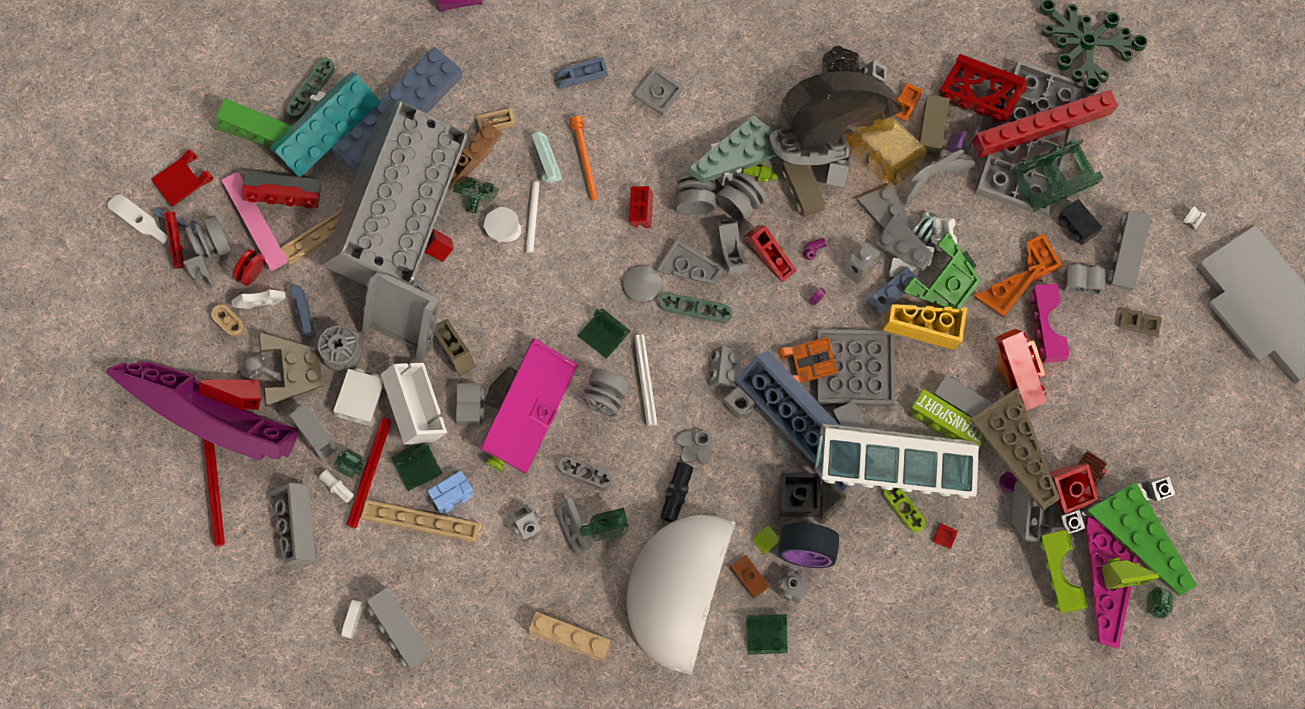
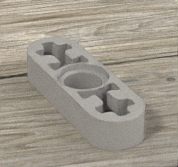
(573, 462)

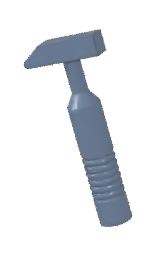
(159, 213)

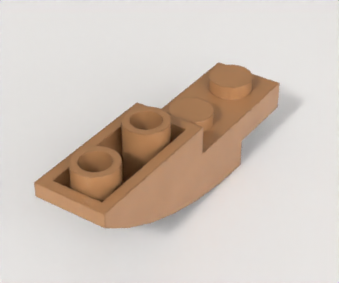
(475, 152)

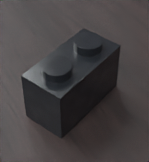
(1079, 222)

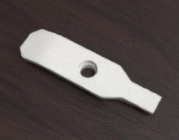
(130, 212)

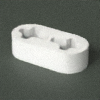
(352, 619)

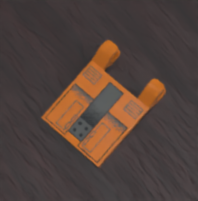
(811, 359)

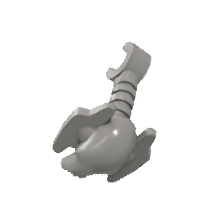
(253, 365)

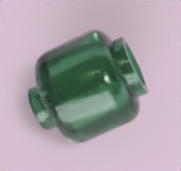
(349, 463)
(1160, 602)

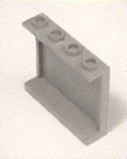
(400, 312)

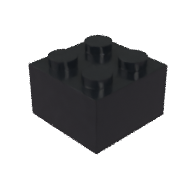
(799, 495)

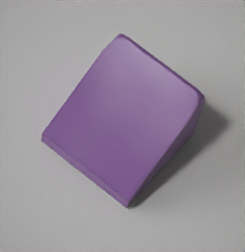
(955, 141)

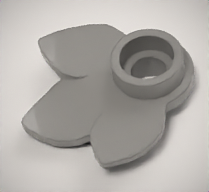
(693, 448)

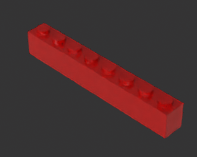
(1044, 123)

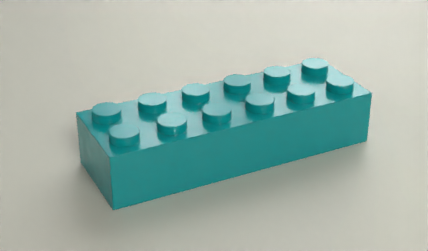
(325, 124)

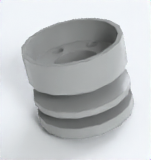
(742, 195)
(694, 196)
(208, 239)
(343, 357)
(604, 392)

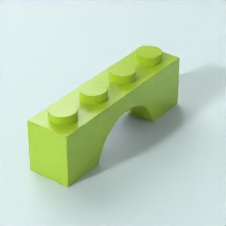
(1068, 595)

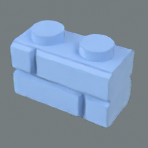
(451, 492)

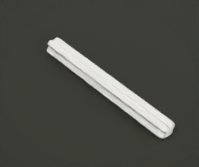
(645, 380)

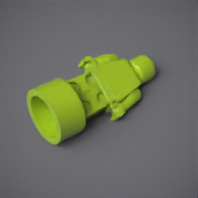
(763, 173)

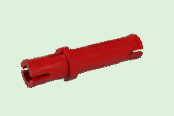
(175, 246)

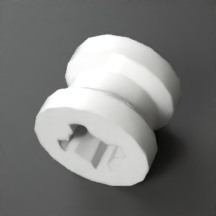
(1194, 217)

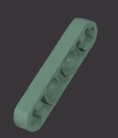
(308, 87)
(695, 310)

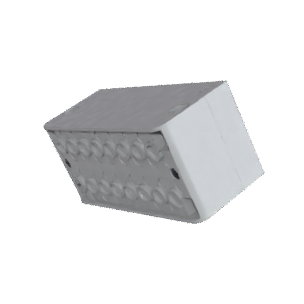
(395, 196)

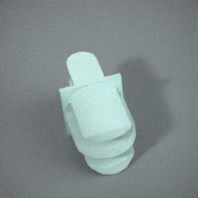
(926, 226)

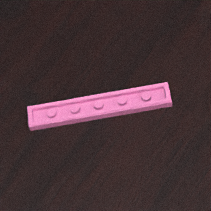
(255, 223)

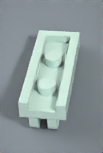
(546, 155)

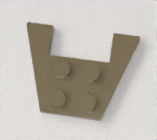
(299, 368)

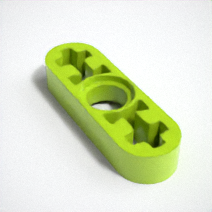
(908, 522)

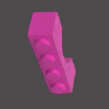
(1053, 346)

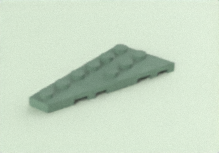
(740, 149)

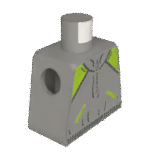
(864, 260)

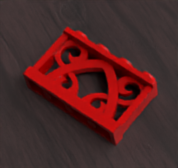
(983, 105)

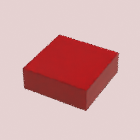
(945, 536)

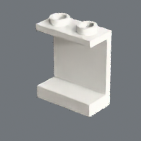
(359, 397)

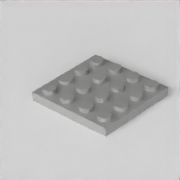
(863, 366)

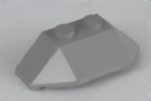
(1029, 517)

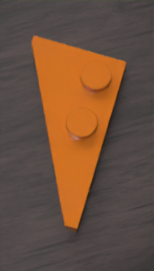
(1004, 295)

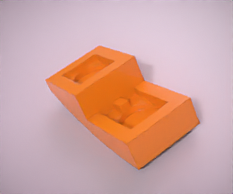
(908, 100)

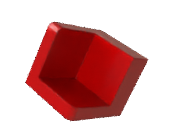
(439, 245)

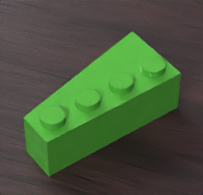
(248, 124)

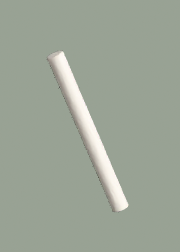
(532, 217)

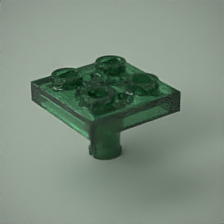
(476, 192)

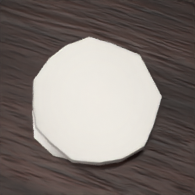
(502, 225)

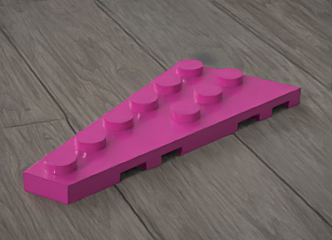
(1109, 604)

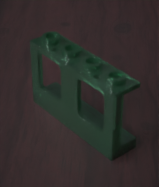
(1060, 187)

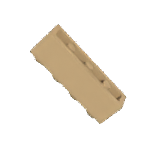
(569, 637)

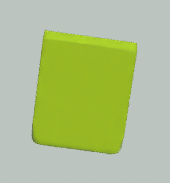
(766, 539)

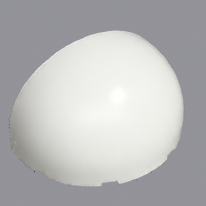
(675, 586)

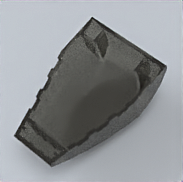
(835, 104)

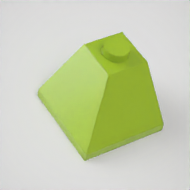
(1125, 574)

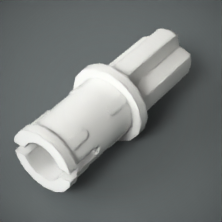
(336, 486)

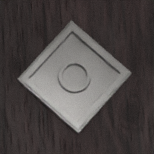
(658, 92)

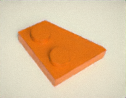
(1041, 251)

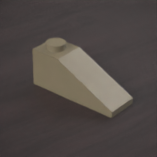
(454, 347)

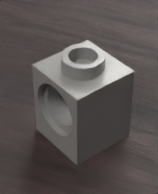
(739, 395)

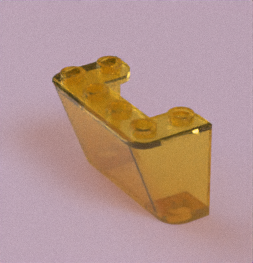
(890, 146)

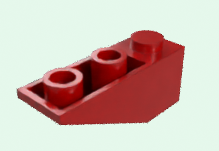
(234, 393)

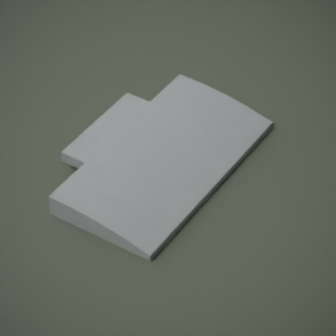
(1043, 92)
(1260, 300)

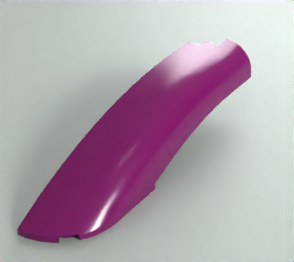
(177, 399)

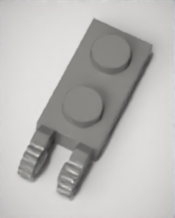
(571, 524)

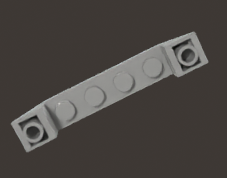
(1152, 489)

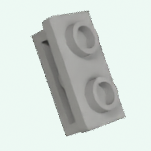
(724, 367)

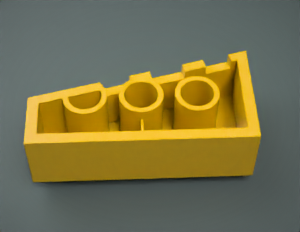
(927, 324)

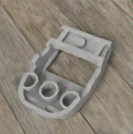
(786, 147)

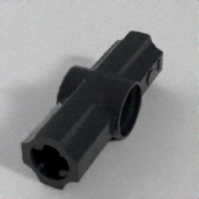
(676, 492)

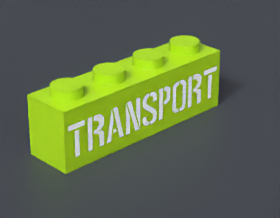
(944, 418)

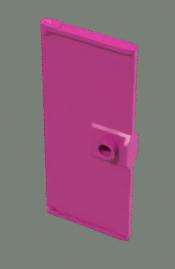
(529, 406)

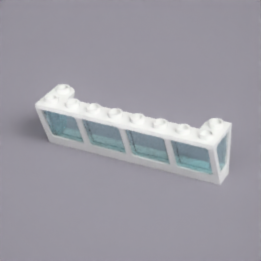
(897, 461)

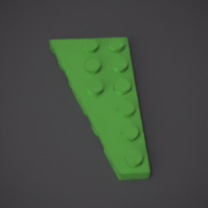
(1140, 532)

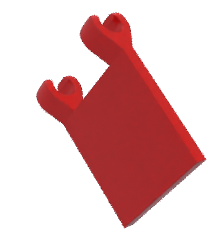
(178, 179)

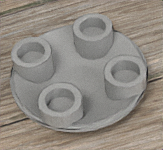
(642, 283)

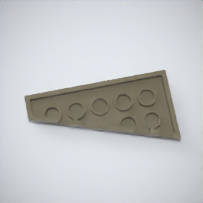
(1015, 442)

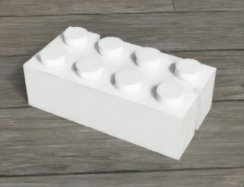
(413, 403)

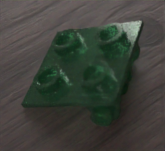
(604, 333)
(416, 465)
(767, 634)

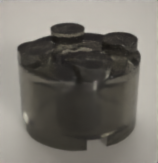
(840, 60)

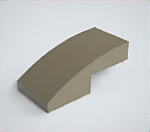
(1140, 323)

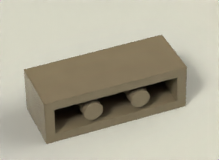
(935, 124)
(803, 188)

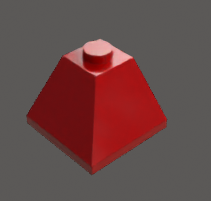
(1074, 487)

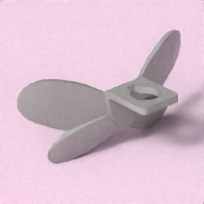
(948, 163)

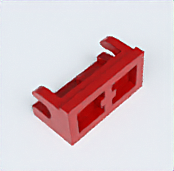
(641, 206)

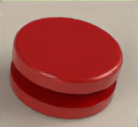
(248, 267)

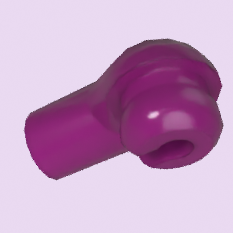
(811, 248)

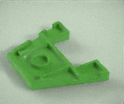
(954, 281)

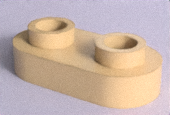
(228, 321)

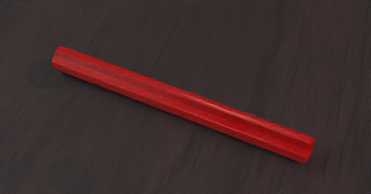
(368, 473)
(213, 493)

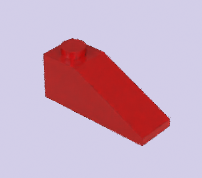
(769, 251)

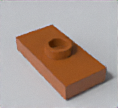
(749, 576)

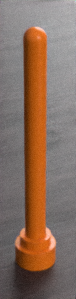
(577, 124)

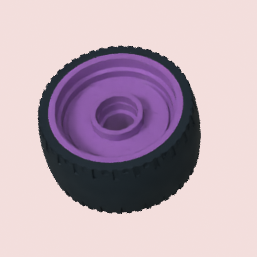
(808, 545)

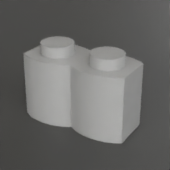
(1084, 279)
(469, 404)

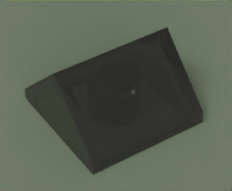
(831, 500)

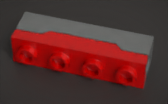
(281, 190)

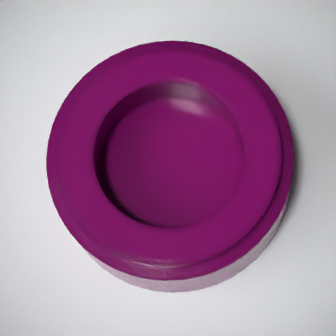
(817, 296)
(1007, 482)

